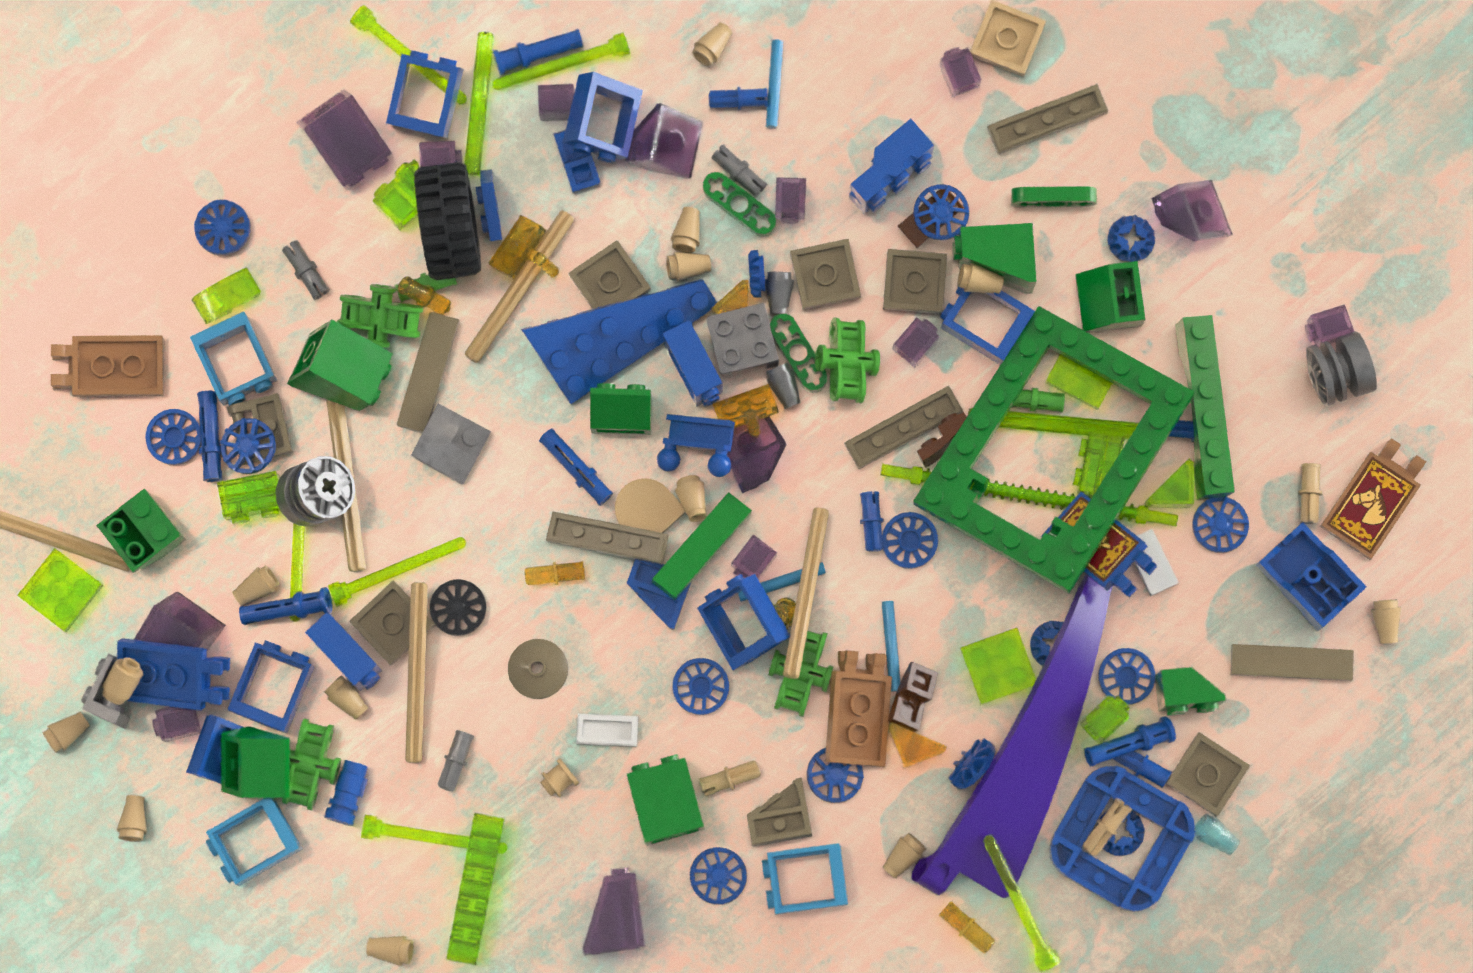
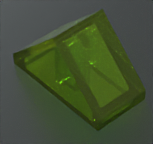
(1176, 490)

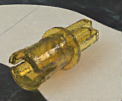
(424, 295)
(554, 573)
(967, 927)

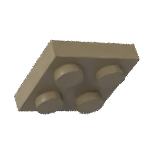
(825, 274)
(609, 277)
(915, 281)
(387, 622)
(1207, 774)

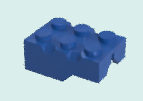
(893, 163)
(1311, 576)

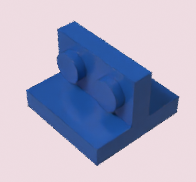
(207, 752)

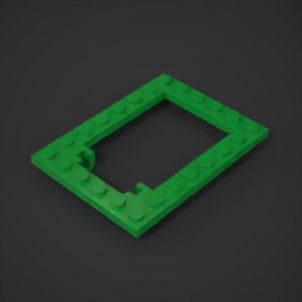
(1066, 549)

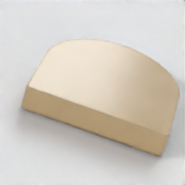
(647, 506)

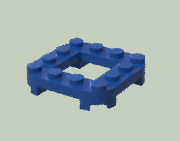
(1145, 800)

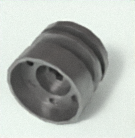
(1347, 366)
(301, 494)

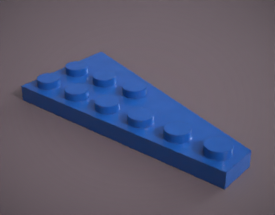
(607, 339)

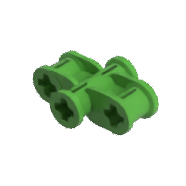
(380, 315)
(847, 360)
(800, 688)
(311, 753)

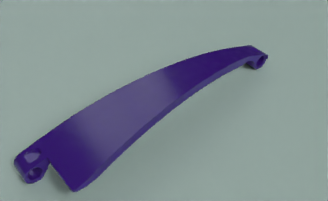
(1028, 765)

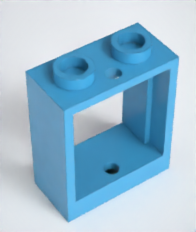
(220, 333)
(281, 826)
(837, 877)

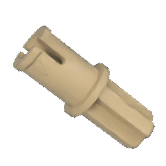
(1310, 493)
(729, 778)
(1106, 827)

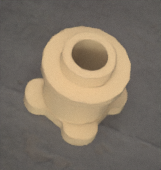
(558, 779)

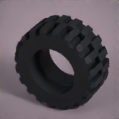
(447, 221)

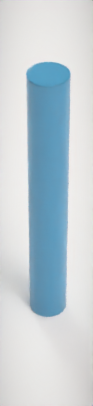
(774, 83)
(783, 581)
(891, 644)

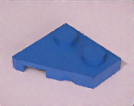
(486, 196)
(658, 601)

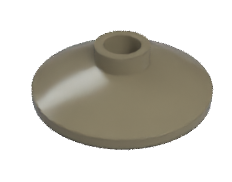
(537, 684)

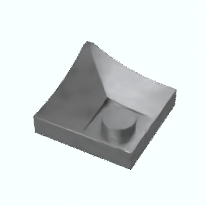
(450, 443)

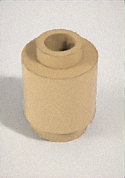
(122, 680)

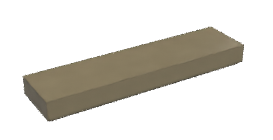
(1047, 119)
(428, 372)
(902, 427)
(607, 537)
(1292, 662)

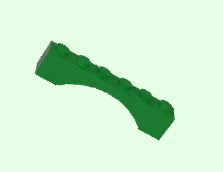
(1211, 445)

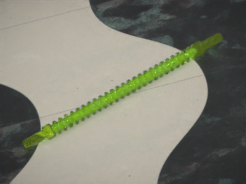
(1141, 514)

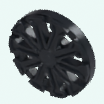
(458, 607)

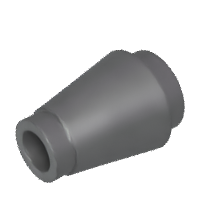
(779, 291)
(784, 385)

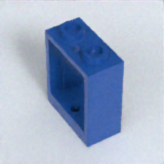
(445, 65)
(580, 112)
(977, 343)
(693, 364)
(725, 633)
(273, 651)
(344, 652)

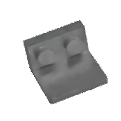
(742, 339)
(96, 703)

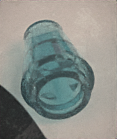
(1215, 834)

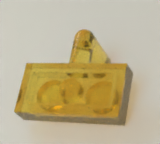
(519, 247)
(747, 408)

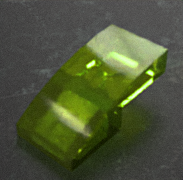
(226, 295)

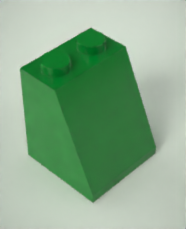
(1000, 249)
(341, 366)
(665, 800)

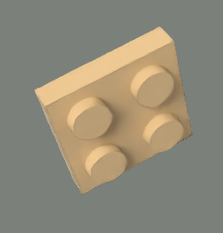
(1007, 38)

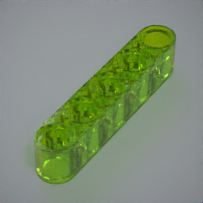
(475, 889)

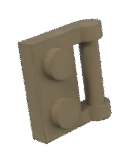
(269, 411)

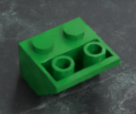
(1110, 297)
(620, 409)
(141, 531)
(1186, 689)
(255, 763)

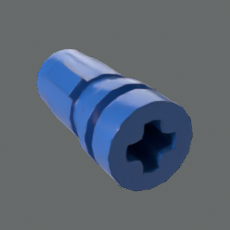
(348, 789)

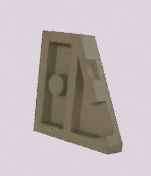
(781, 817)

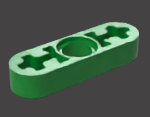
(717, 196)
(1054, 196)
(779, 338)

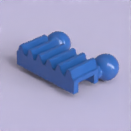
(698, 434)

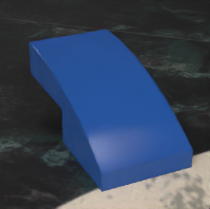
(578, 166)

